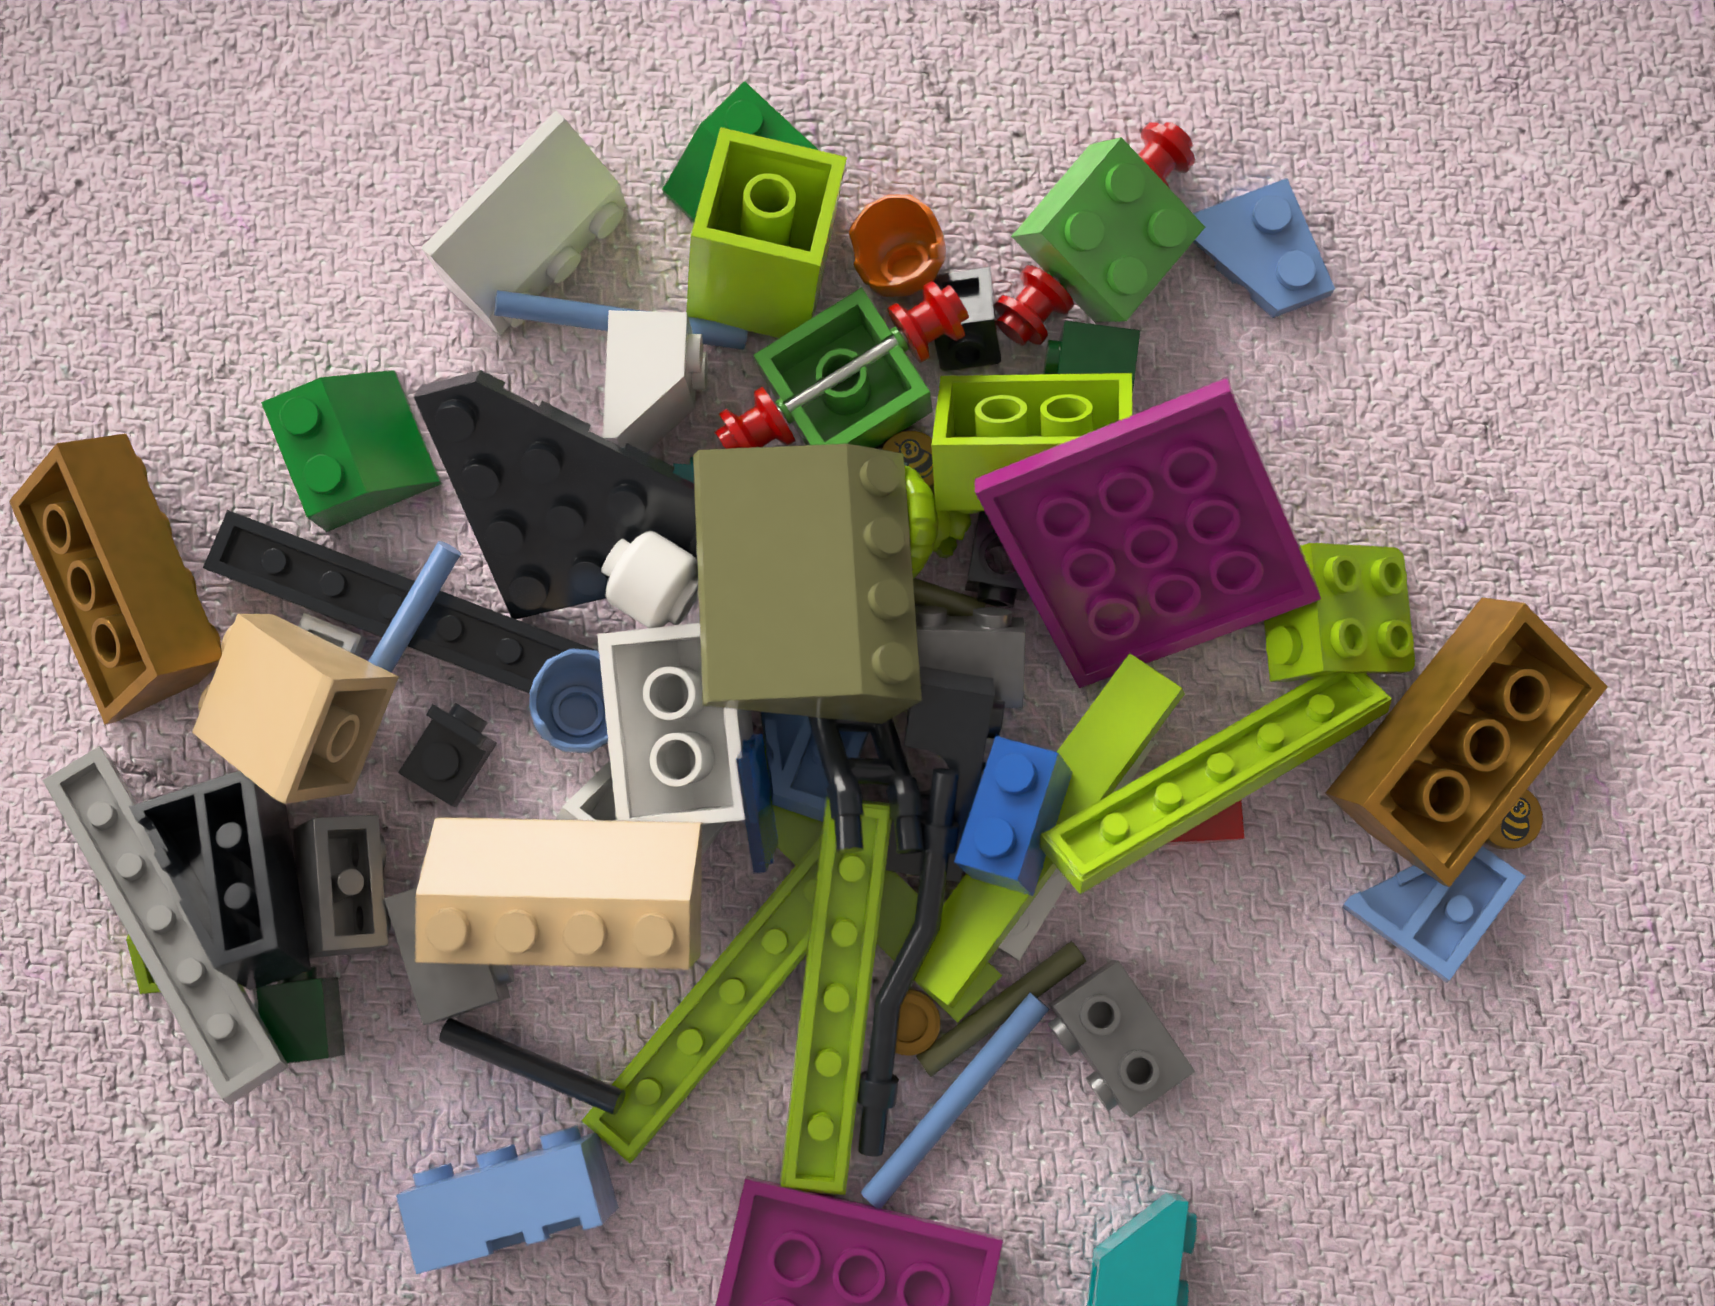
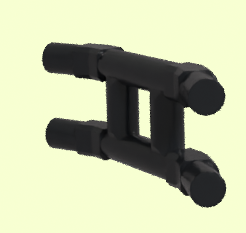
(846, 774)

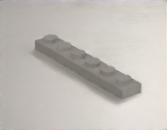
(206, 1003)

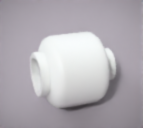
(651, 580)

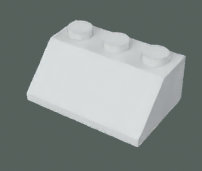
(527, 222)
(664, 746)

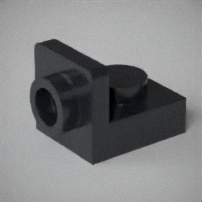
(981, 340)
(449, 753)

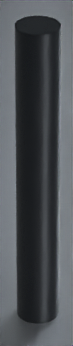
(532, 1066)

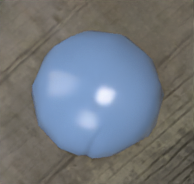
(570, 702)

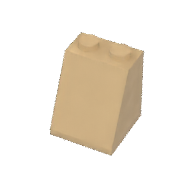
(292, 709)

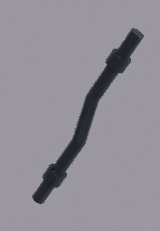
(878, 1084)

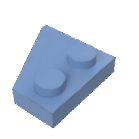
(1266, 248)
(1437, 921)

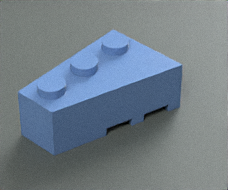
(507, 1199)

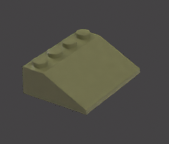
(806, 581)

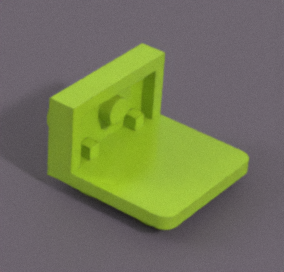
(1356, 624)

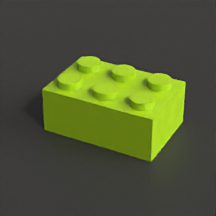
(1007, 418)

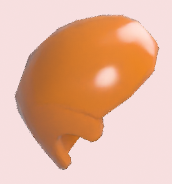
(897, 245)

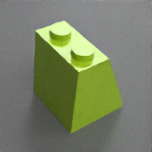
(762, 233)

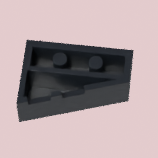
(235, 875)

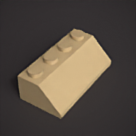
(561, 893)

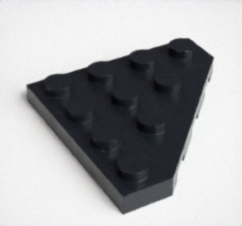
(548, 491)

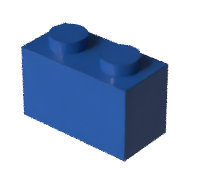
(1011, 810)

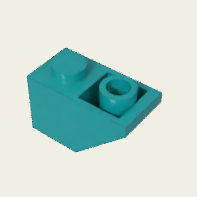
(1145, 1258)

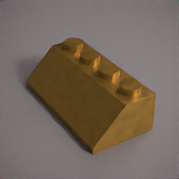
(115, 575)
(1467, 738)

